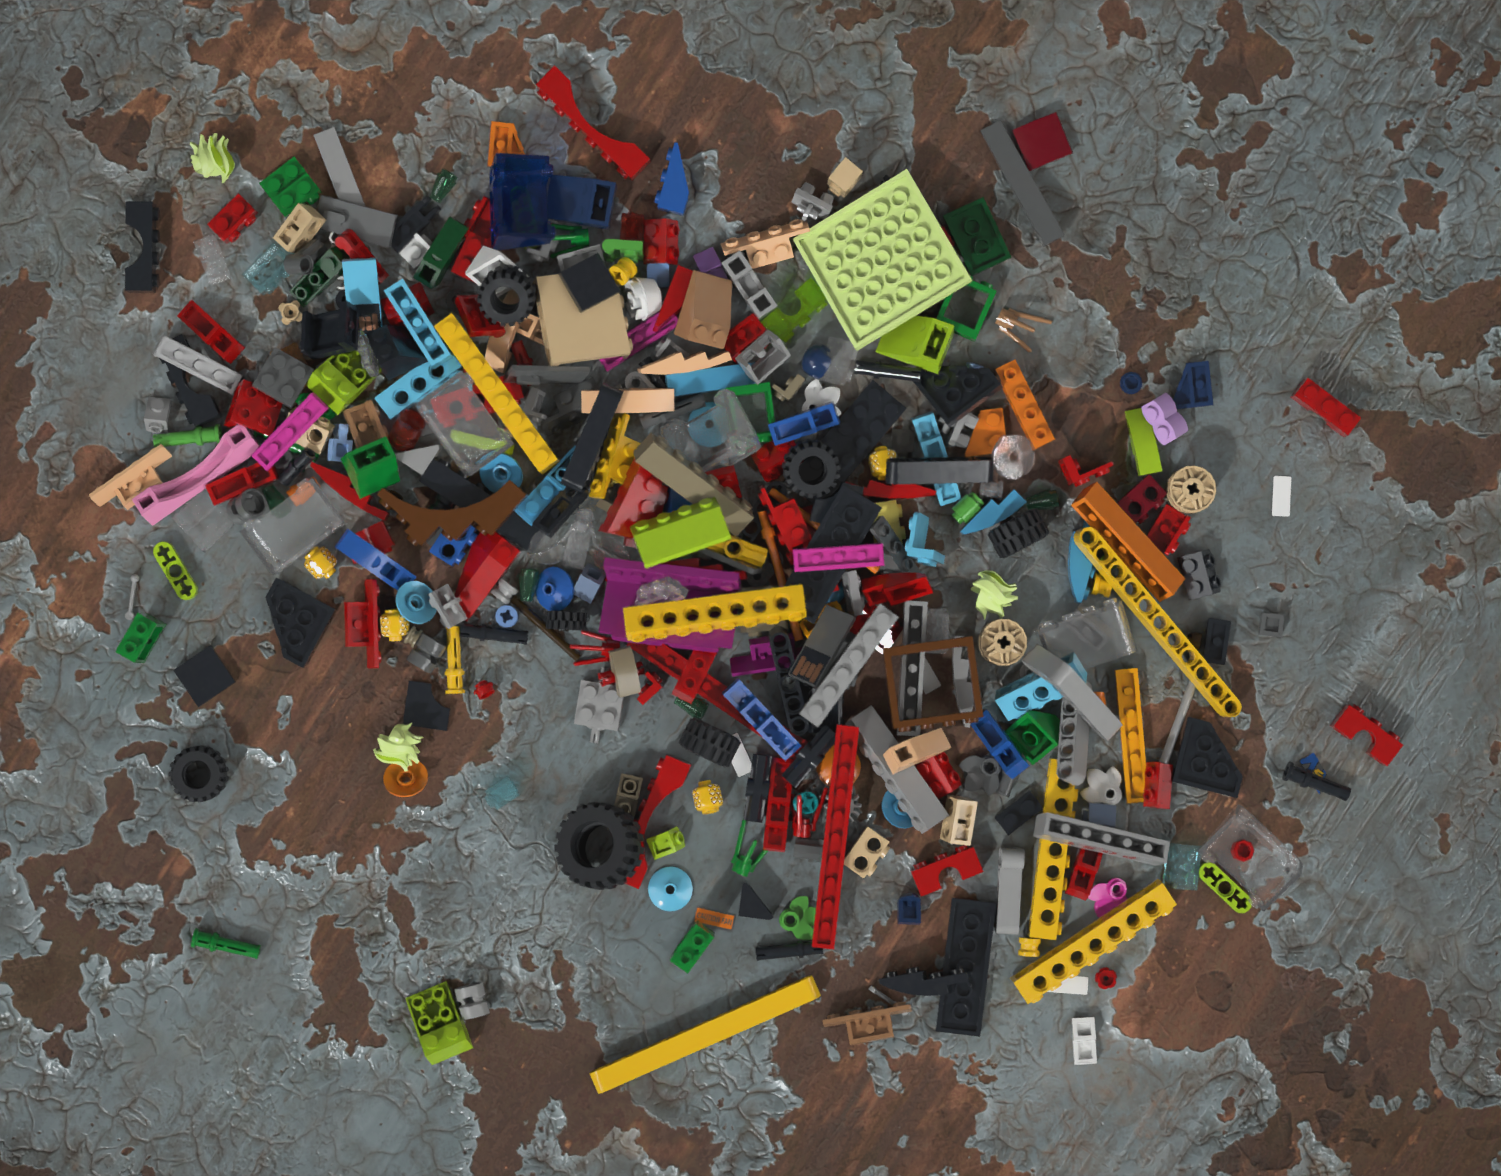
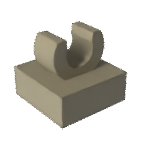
(605, 505)

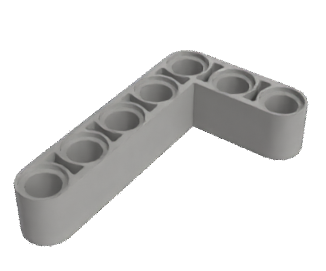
(1073, 690)

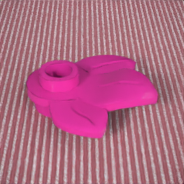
(1105, 898)

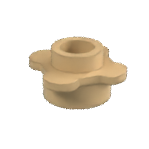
(285, 308)

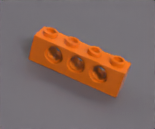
(1024, 405)

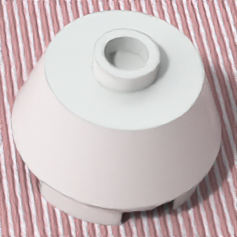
(643, 297)

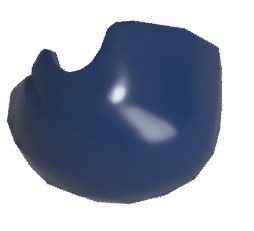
(816, 361)

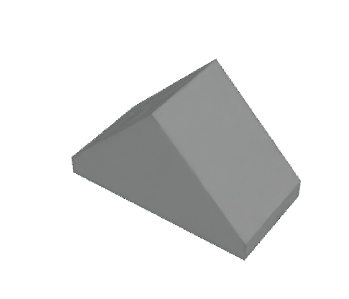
(419, 458)

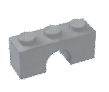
(749, 286)

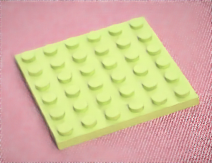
(882, 260)

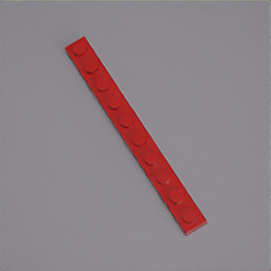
(710, 689)
(835, 836)

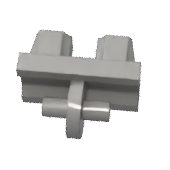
(811, 205)
(955, 437)
(447, 606)

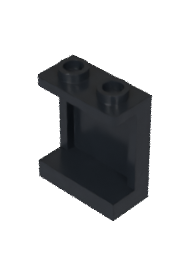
(330, 331)

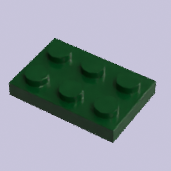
(977, 236)

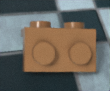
(365, 423)

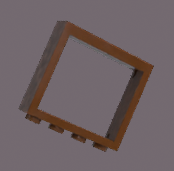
(928, 722)

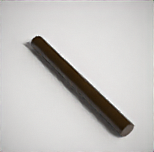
(552, 634)

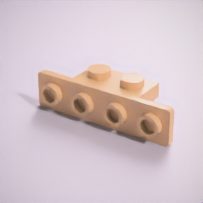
(767, 246)
(133, 479)

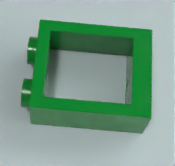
(962, 330)
(753, 389)
(135, 641)
(692, 946)

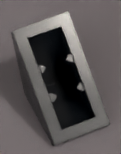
(752, 905)

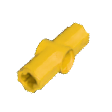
(746, 552)

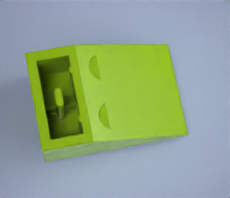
(918, 342)
(340, 380)
(438, 1023)

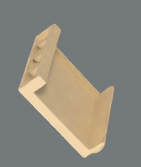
(577, 335)

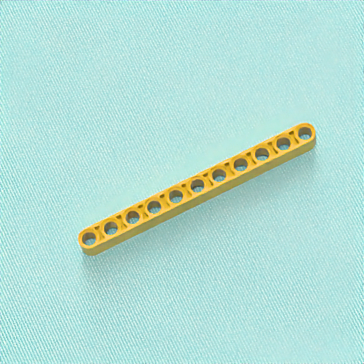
(1167, 625)
(705, 1034)

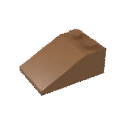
(706, 310)

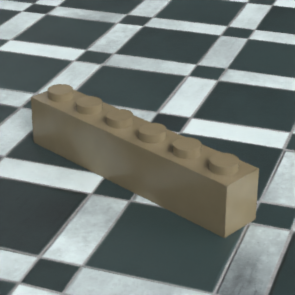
(691, 481)

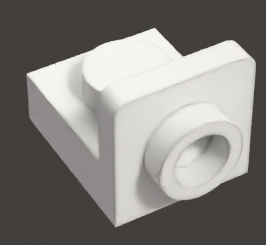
(416, 249)

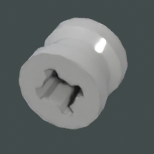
(504, 591)

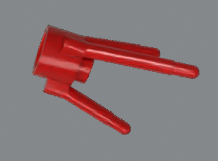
(606, 646)
(801, 825)

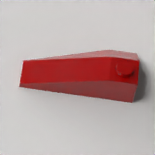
(484, 566)

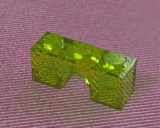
(811, 300)

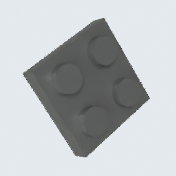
(283, 377)

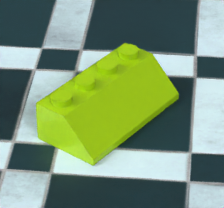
(680, 532)

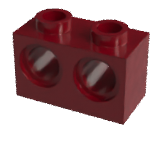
(1137, 495)

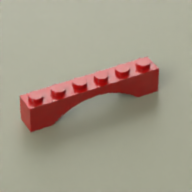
(624, 155)
(670, 777)

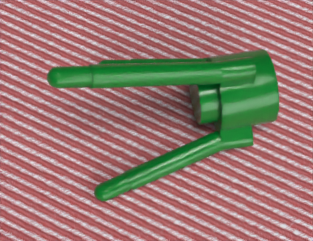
(579, 238)
(743, 864)

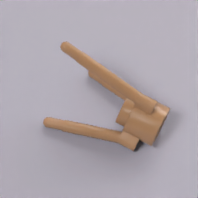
(1008, 319)

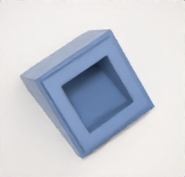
(660, 273)

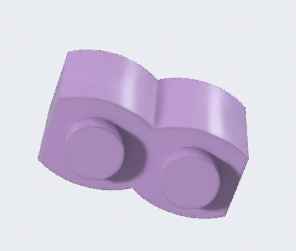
(1164, 418)

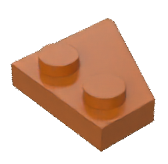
(503, 140)
(986, 433)

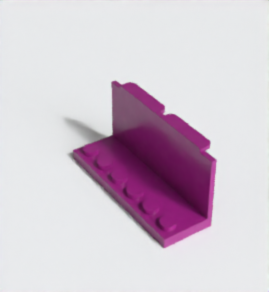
(627, 576)

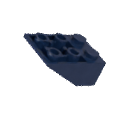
(581, 201)

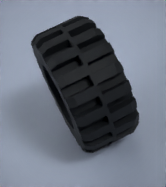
(573, 841)

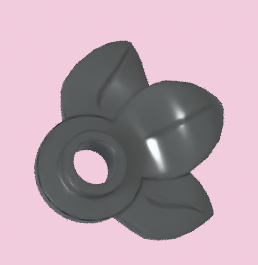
(978, 776)

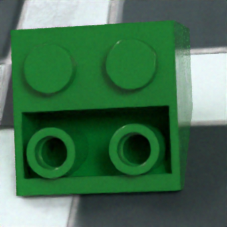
(372, 467)

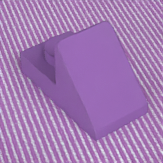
(709, 263)

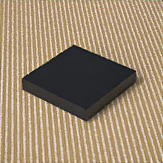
(589, 282)
(204, 676)

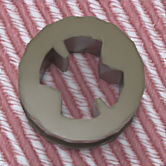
(413, 636)

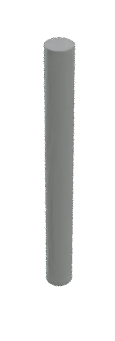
(1179, 719)

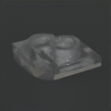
(212, 259)
(368, 357)

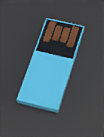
(363, 291)

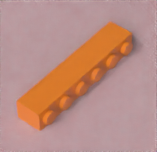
(1128, 541)

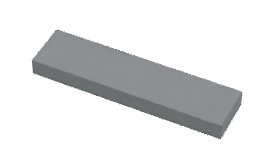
(338, 166)
(197, 364)

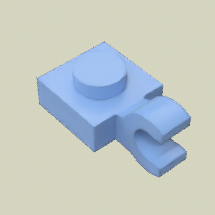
(340, 445)

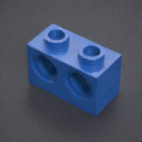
(442, 541)

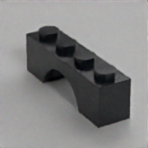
(142, 275)
(200, 408)

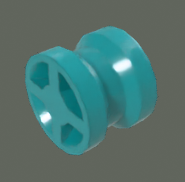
(809, 804)

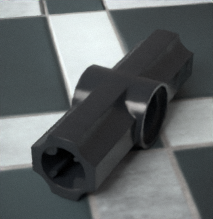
(810, 756)
(757, 788)

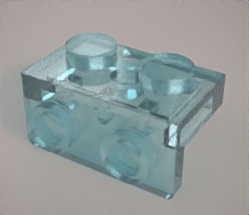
(1182, 867)

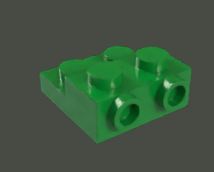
(290, 186)

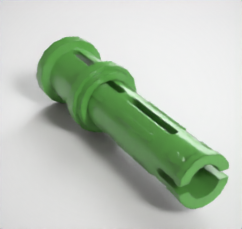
(198, 436)

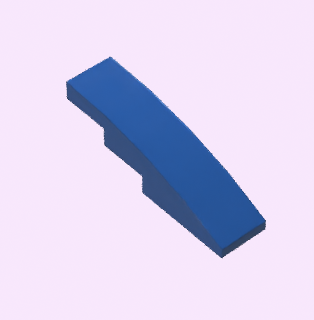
(761, 719)

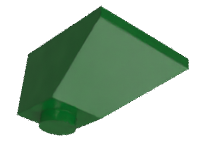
(1035, 734)

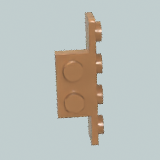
(868, 1025)

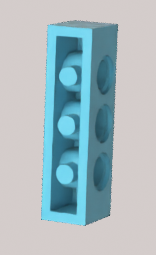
(418, 323)
(388, 398)
(1028, 686)

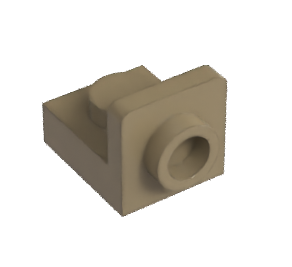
(792, 386)

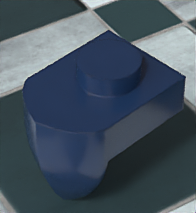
(909, 909)

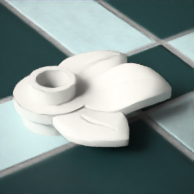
(817, 395)
(1100, 784)

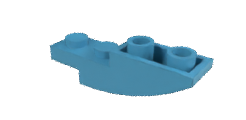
(544, 492)
(1079, 568)

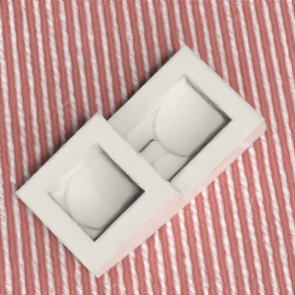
(1084, 1041)

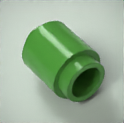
(967, 508)

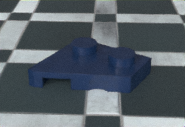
(1194, 387)

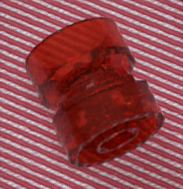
(406, 430)

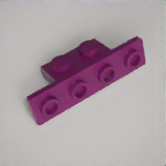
(761, 656)

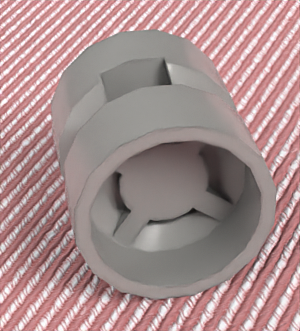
(475, 1008)

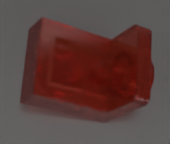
(632, 227)

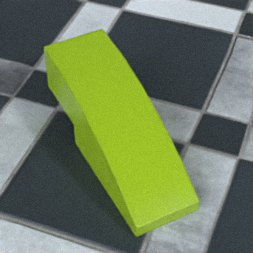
(1143, 443)

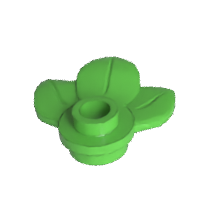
(803, 916)

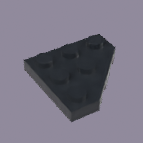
(957, 390)
(297, 620)
(1205, 761)

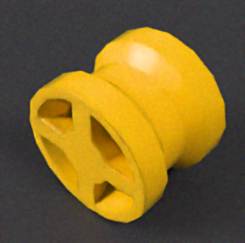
(623, 271)
(1101, 586)
(1029, 946)

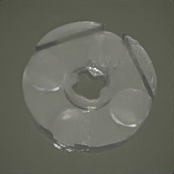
(1023, 451)

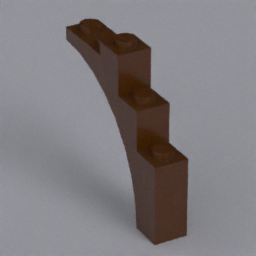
(424, 523)

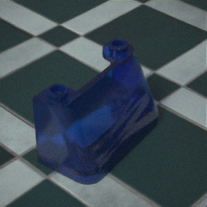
(519, 201)

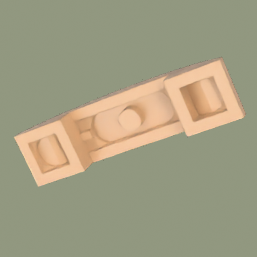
(498, 349)

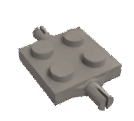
(598, 707)

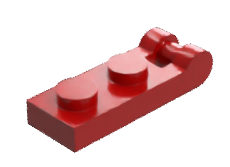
(356, 250)

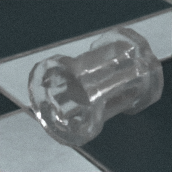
(991, 489)

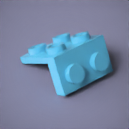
(916, 543)

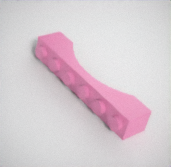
(163, 499)

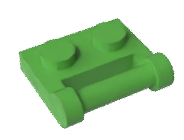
(617, 249)

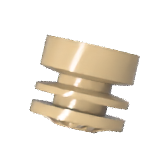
(1177, 489)
(992, 650)

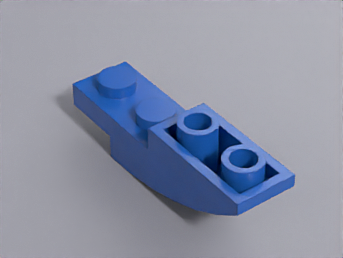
(373, 560)

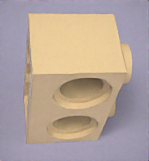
(844, 178)
(299, 228)
(311, 440)
(959, 825)
(861, 849)

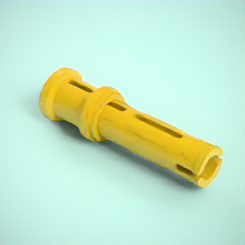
(454, 671)

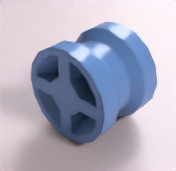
(510, 616)

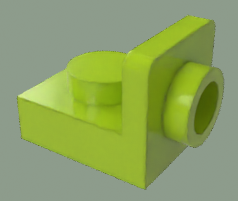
(666, 843)

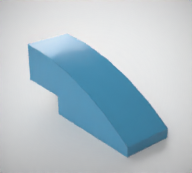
(994, 513)

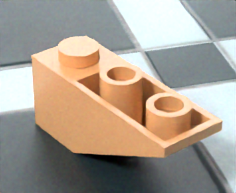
(916, 750)

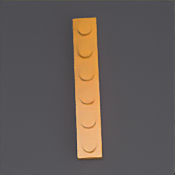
(1131, 733)

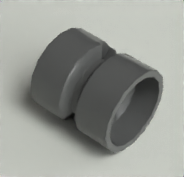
(246, 505)
(426, 653)

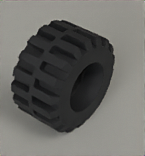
(507, 312)
(797, 455)
(1018, 533)
(709, 742)
(179, 774)

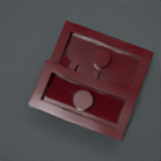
(1042, 141)

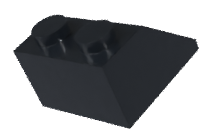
(395, 350)

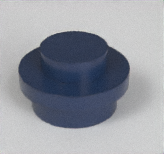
(1130, 383)

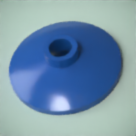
(561, 586)

